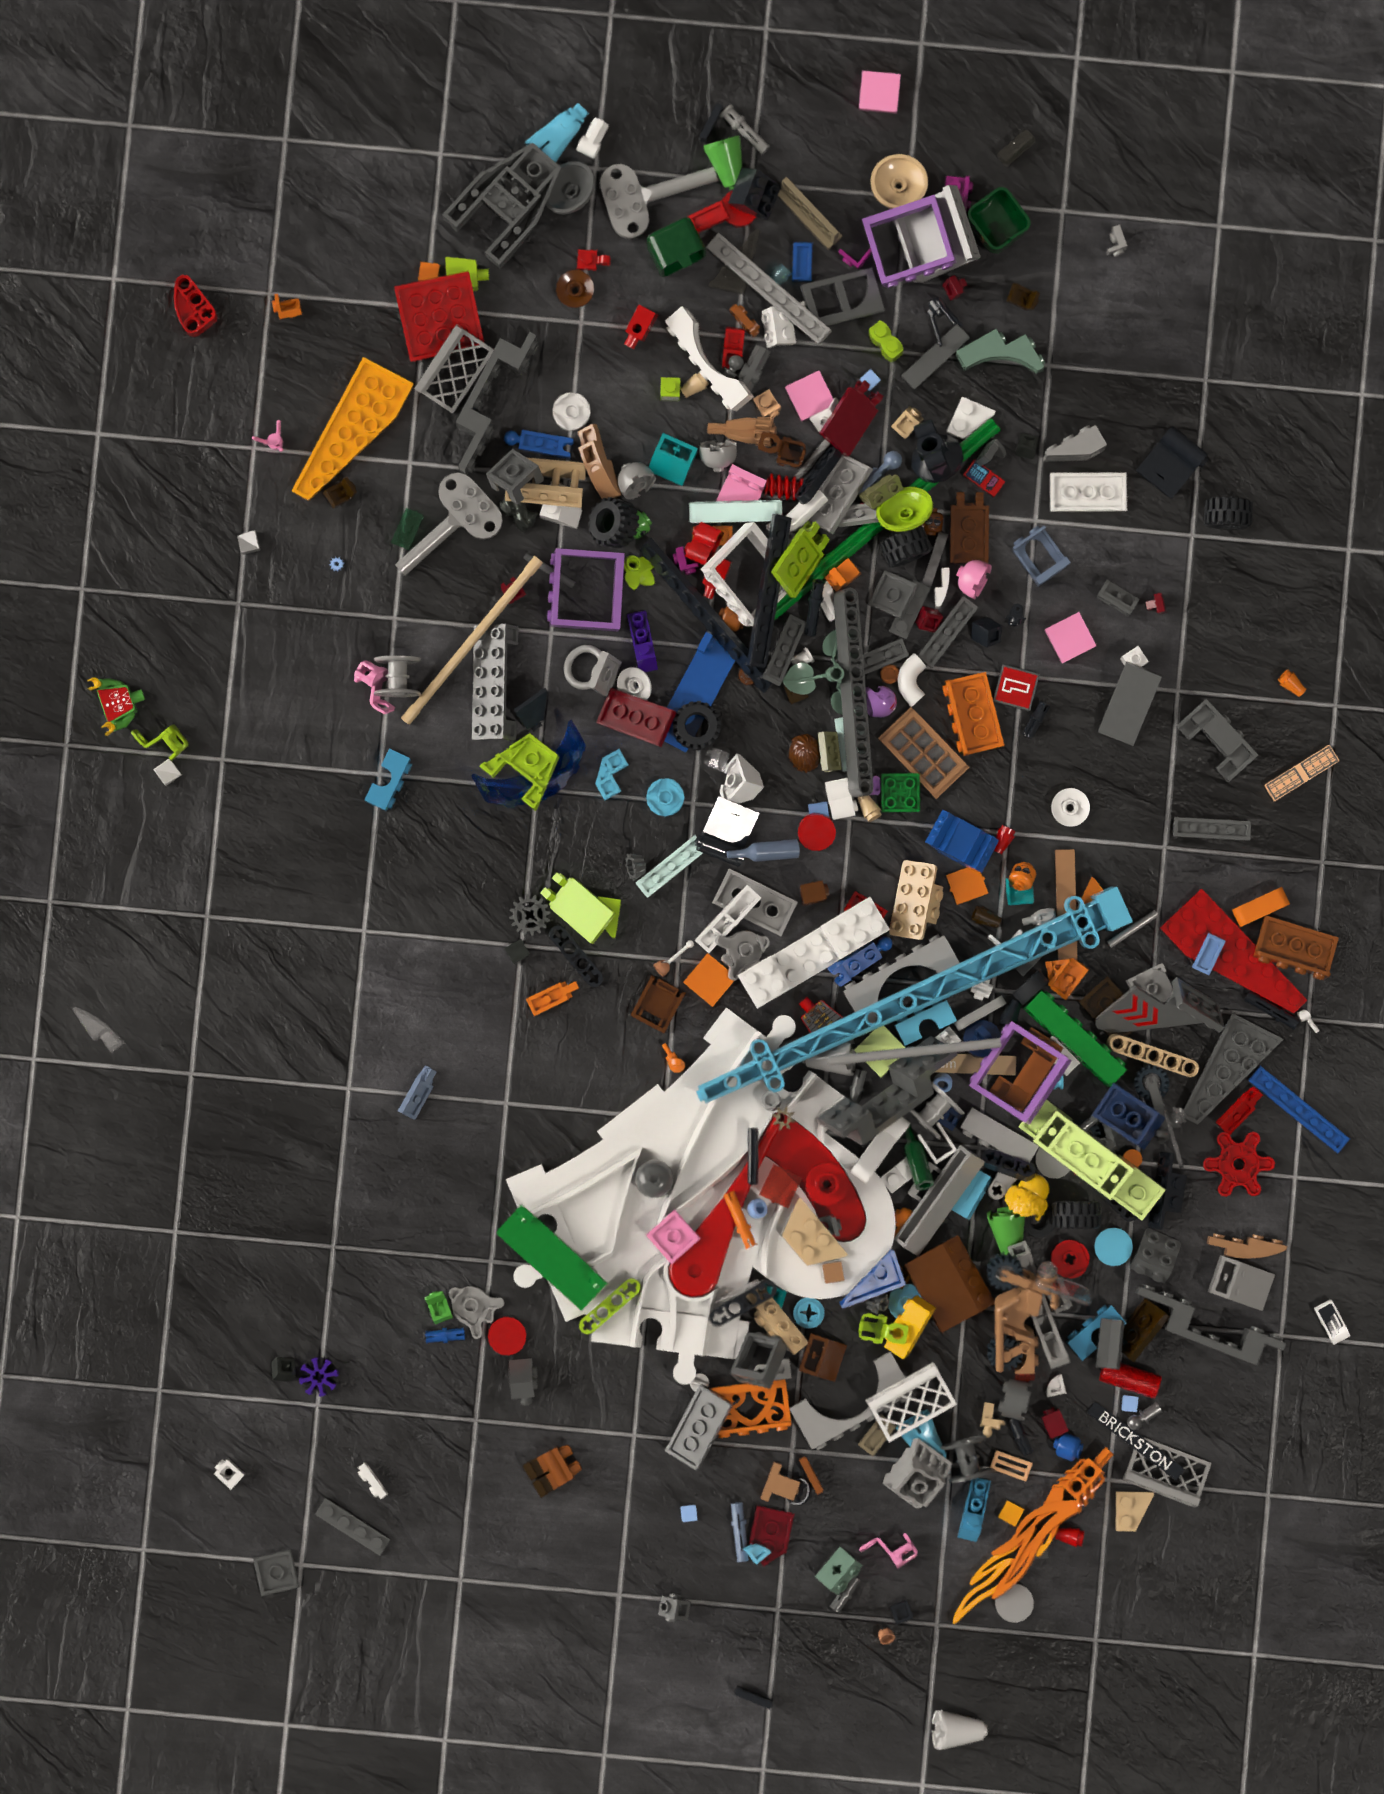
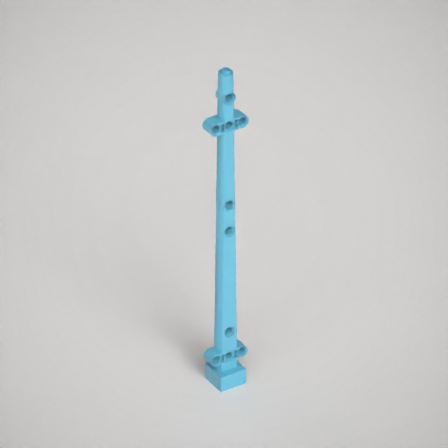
(1103, 912)

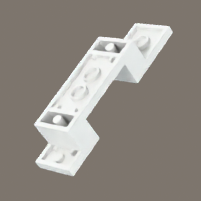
(813, 952)

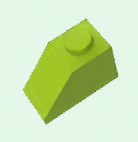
(613, 904)

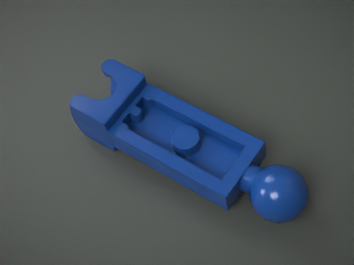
(540, 443)
(859, 960)

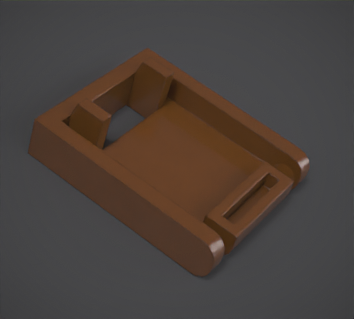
(659, 1001)

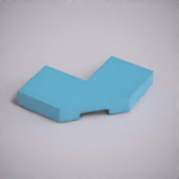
(610, 765)

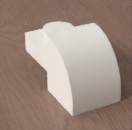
(897, 1176)

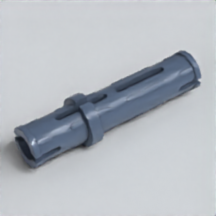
(737, 1508)

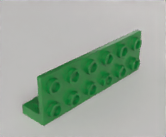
(551, 1257)

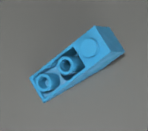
(974, 1509)

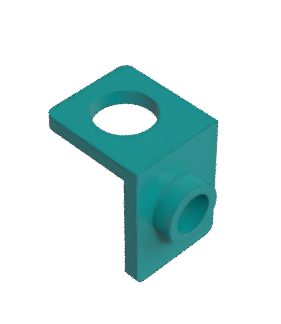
(1017, 897)

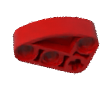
(189, 312)

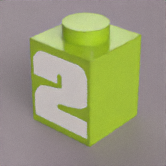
(670, 389)

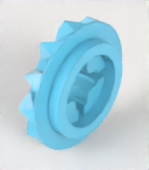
(801, 1318)

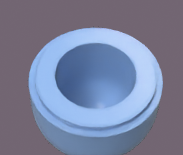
(943, 1077)
(757, 1208)

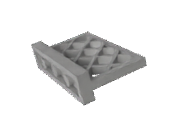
(440, 359)
(1166, 1489)

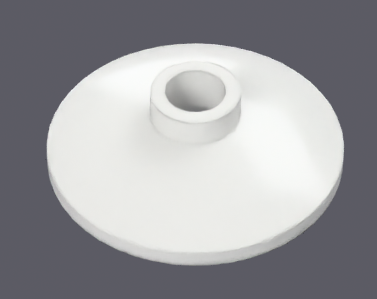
(627, 683)
(1077, 800)

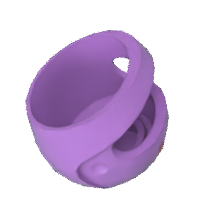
(881, 702)

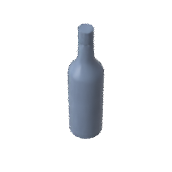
(768, 851)

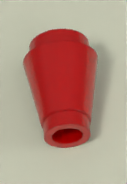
(1005, 836)
(1071, 1536)

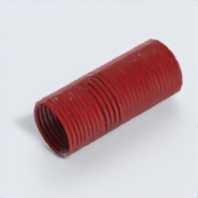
(1132, 1380)

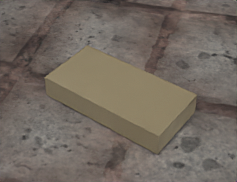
(875, 1437)

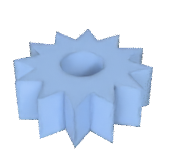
(336, 567)

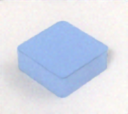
(871, 378)
(1129, 1403)
(689, 1513)

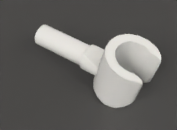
(1304, 1015)

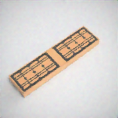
(1301, 773)

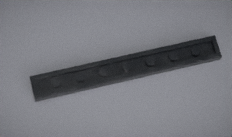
(768, 593)

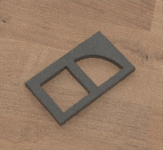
(870, 305)

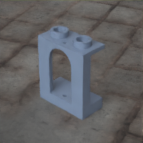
(1041, 535)

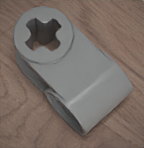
(1003, 1182)

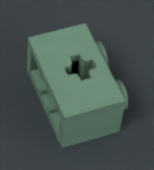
(843, 1562)

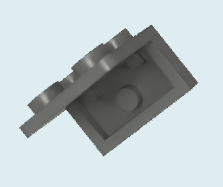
(1156, 1255)

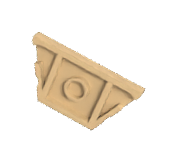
(810, 1237)

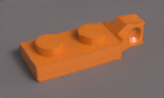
(551, 997)

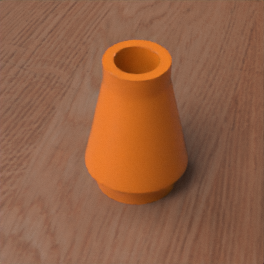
(1292, 683)

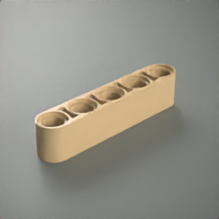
(1161, 1055)

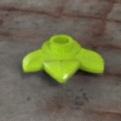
(640, 574)

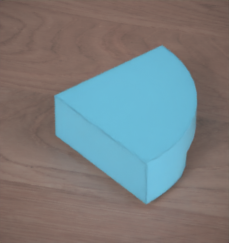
(757, 1552)

